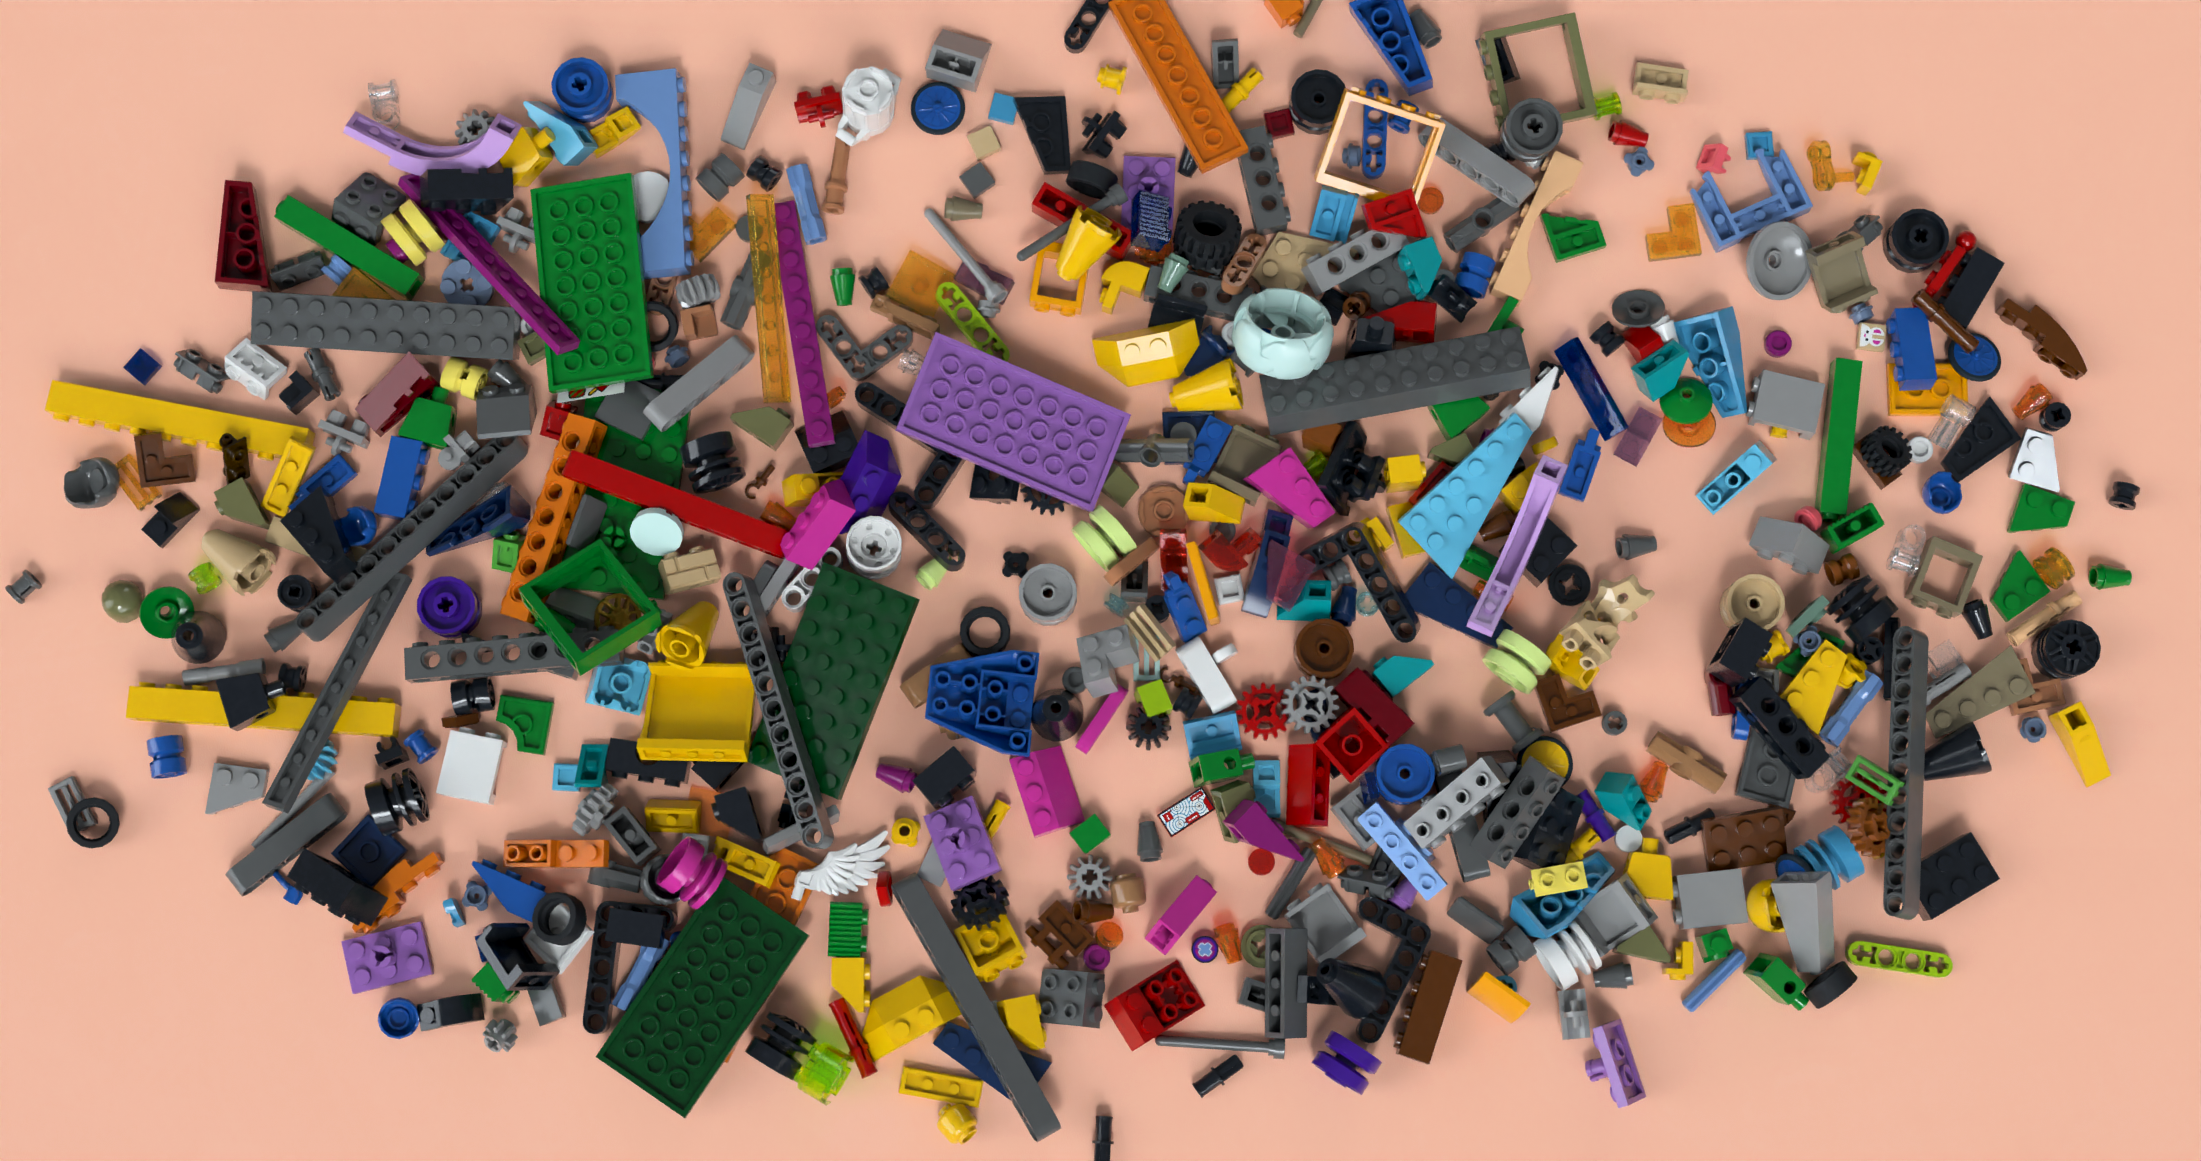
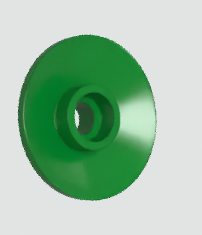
(1684, 409)
(162, 624)

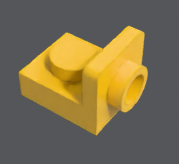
(1869, 169)
(1378, 532)
(1684, 958)

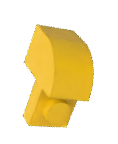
(1125, 278)
(1567, 665)

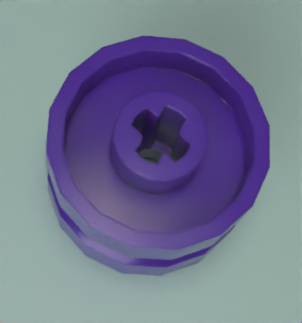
(436, 598)
(1346, 1062)

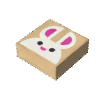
(1871, 337)

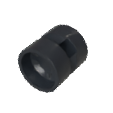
(297, 592)
(471, 696)

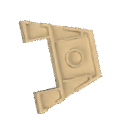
(1286, 258)

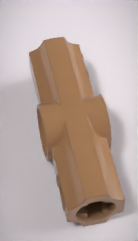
(1686, 762)

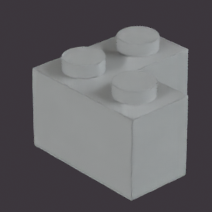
(1789, 543)
(1102, 654)

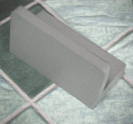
(575, 607)

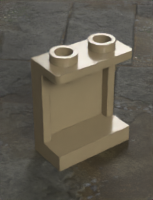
(1840, 272)
(1240, 457)

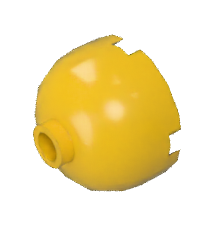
(1763, 908)

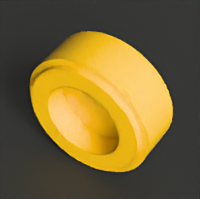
(1544, 445)

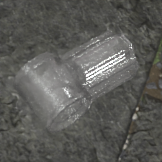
(1954, 415)

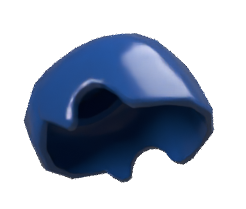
(1942, 493)
(359, 525)
(398, 1018)

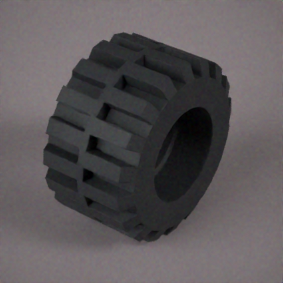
(1202, 220)

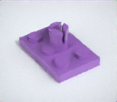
(1150, 175)
(962, 843)
(387, 957)
(1616, 1064)

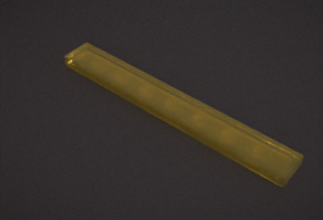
(768, 298)

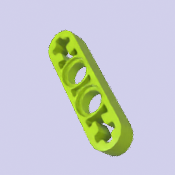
(974, 323)
(1898, 959)

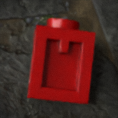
(554, 418)

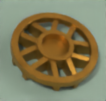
(616, 616)

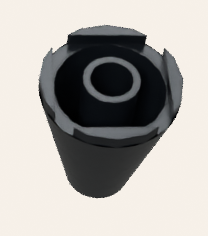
(207, 640)
(1058, 725)
(1956, 755)
(1352, 986)

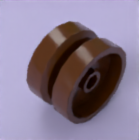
(1336, 641)

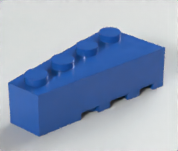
(1394, 38)

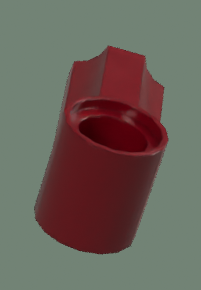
(1718, 696)

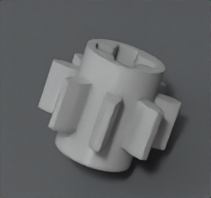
(500, 1035)

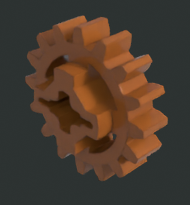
(1868, 826)

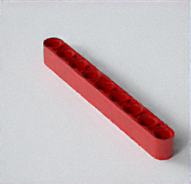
(687, 507)

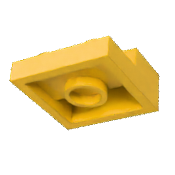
(991, 948)

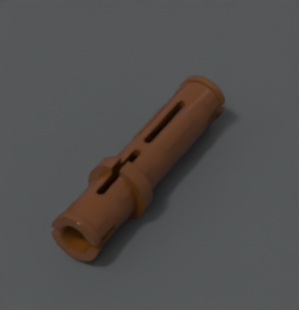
(1937, 314)

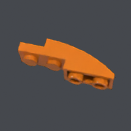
(556, 853)
(401, 879)

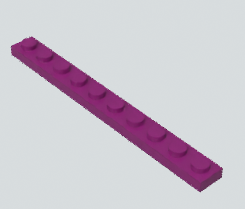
(497, 272)
(802, 327)

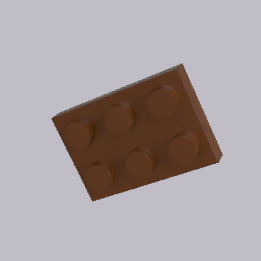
(1744, 839)

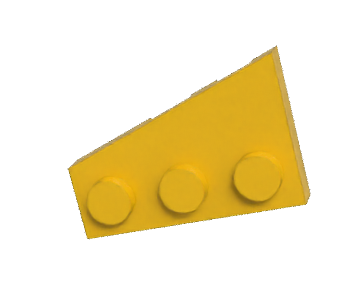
(1815, 684)

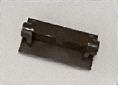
(234, 458)

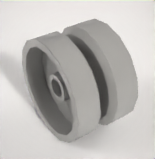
(1048, 610)

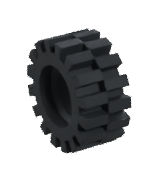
(1878, 458)

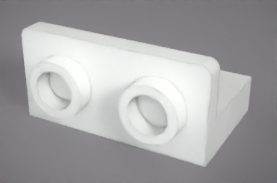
(253, 368)

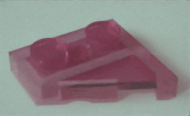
(1285, 575)

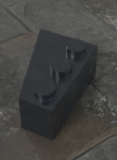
(466, 191)

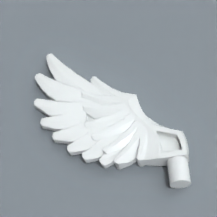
(843, 869)

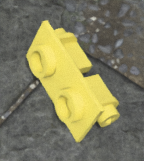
(1558, 879)

